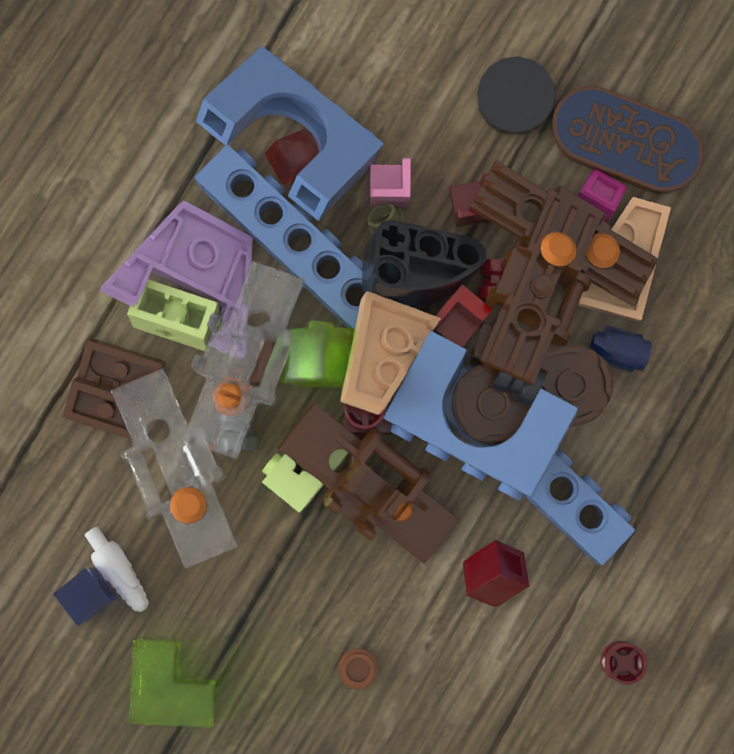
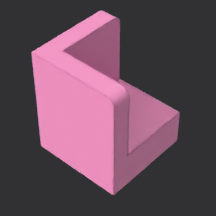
(390, 184)

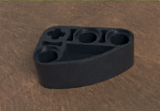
(412, 276)

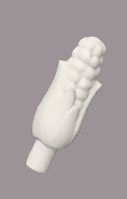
(116, 569)

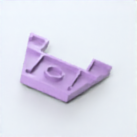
(190, 252)

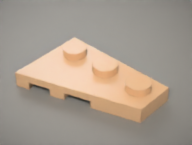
(644, 226)
(382, 350)

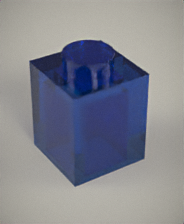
(85, 596)

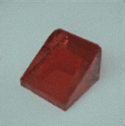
(291, 155)

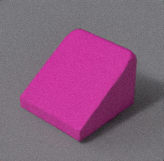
(602, 192)

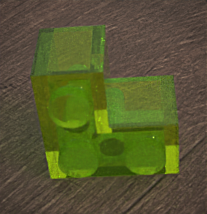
(318, 356)
(160, 696)

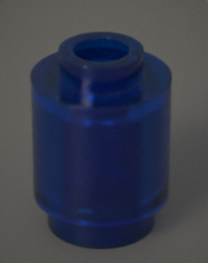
(622, 348)

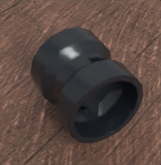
(523, 391)

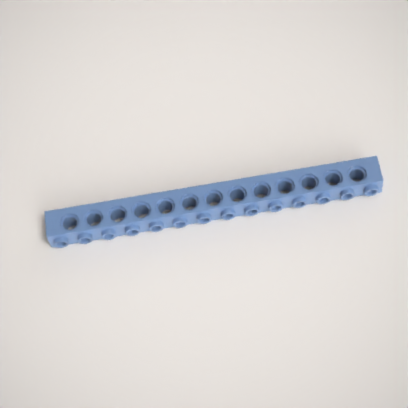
(218, 181)

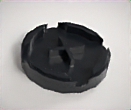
(515, 95)

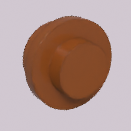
(358, 668)

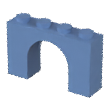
(269, 87)
(421, 412)

